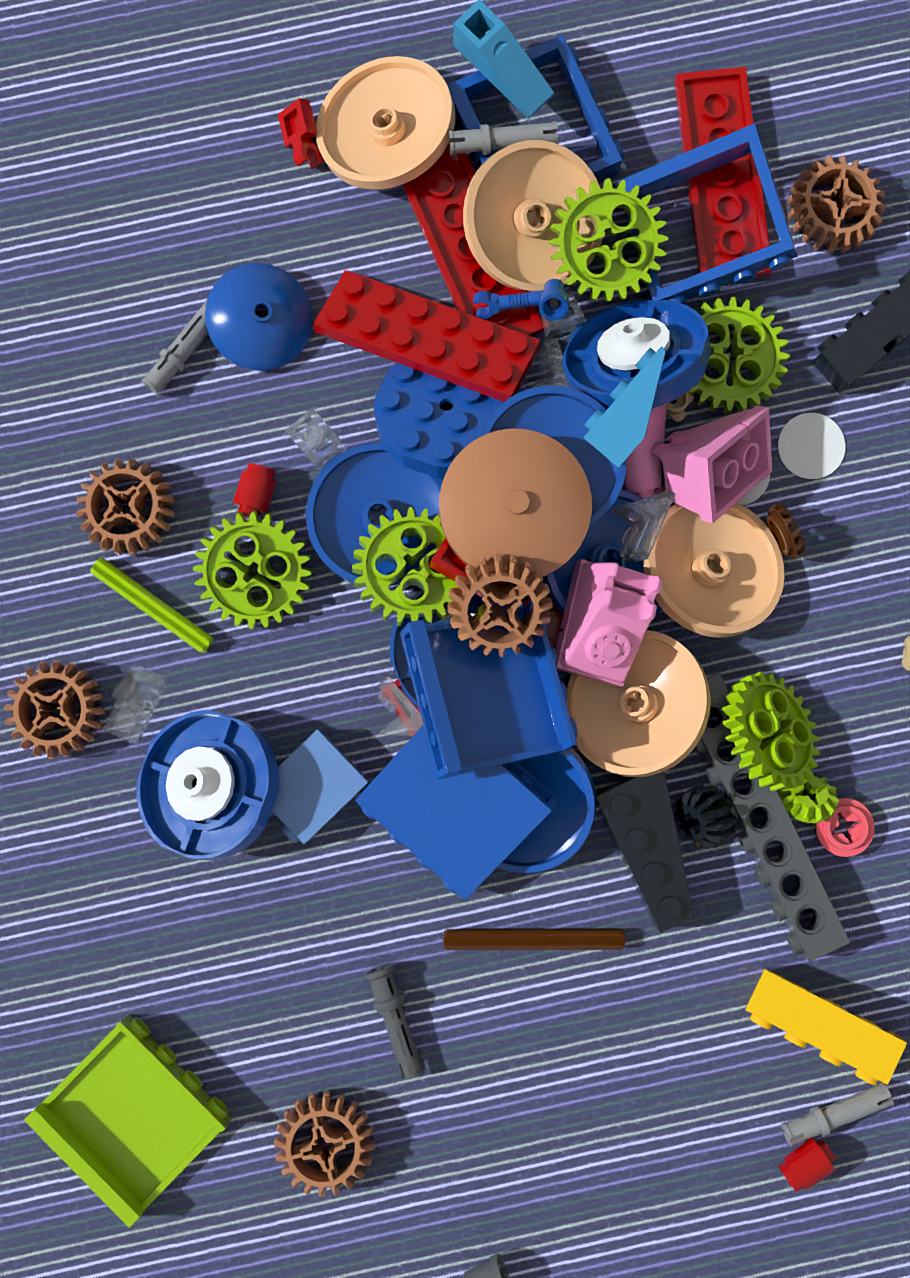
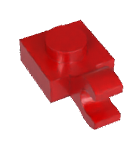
(297, 130)

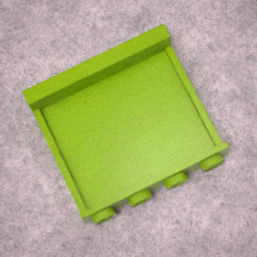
(129, 1119)

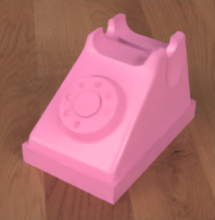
(717, 462)
(605, 620)

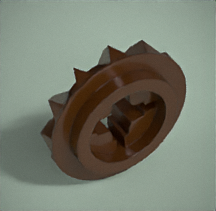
(785, 531)

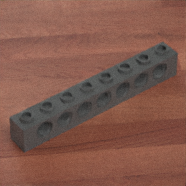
(825, 930)

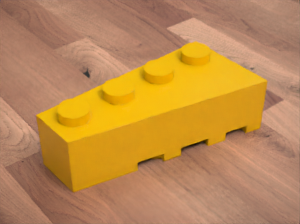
(826, 1027)

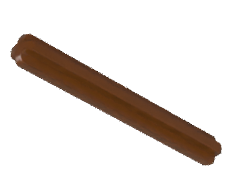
(534, 939)

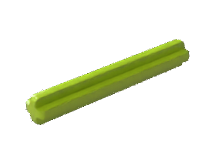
(152, 605)

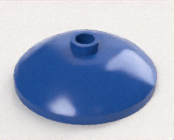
(252, 340)

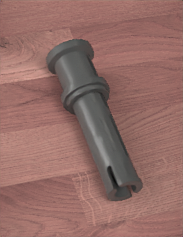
(389, 1003)

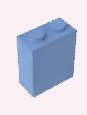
(314, 787)

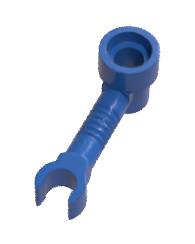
(552, 301)

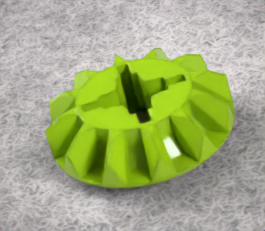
(804, 808)

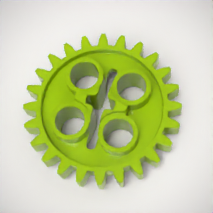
(598, 208)
(761, 359)
(388, 546)
(237, 597)
(755, 714)

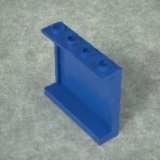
(486, 707)
(456, 823)

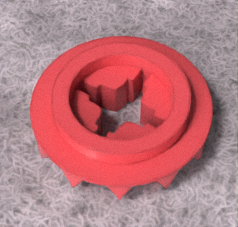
(859, 834)

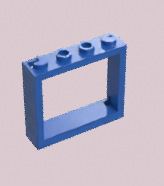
(581, 88)
(696, 163)

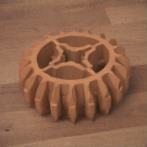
(853, 195)
(136, 499)
(479, 626)
(43, 721)
(309, 1149)

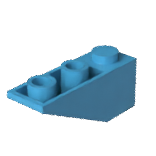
(500, 58)
(627, 419)

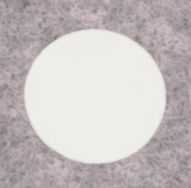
(811, 445)

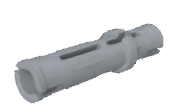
(497, 138)
(177, 354)
(823, 1120)

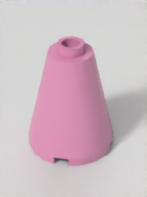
(643, 468)

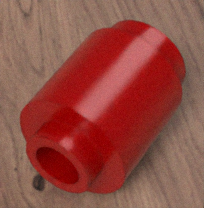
(255, 489)
(808, 1165)

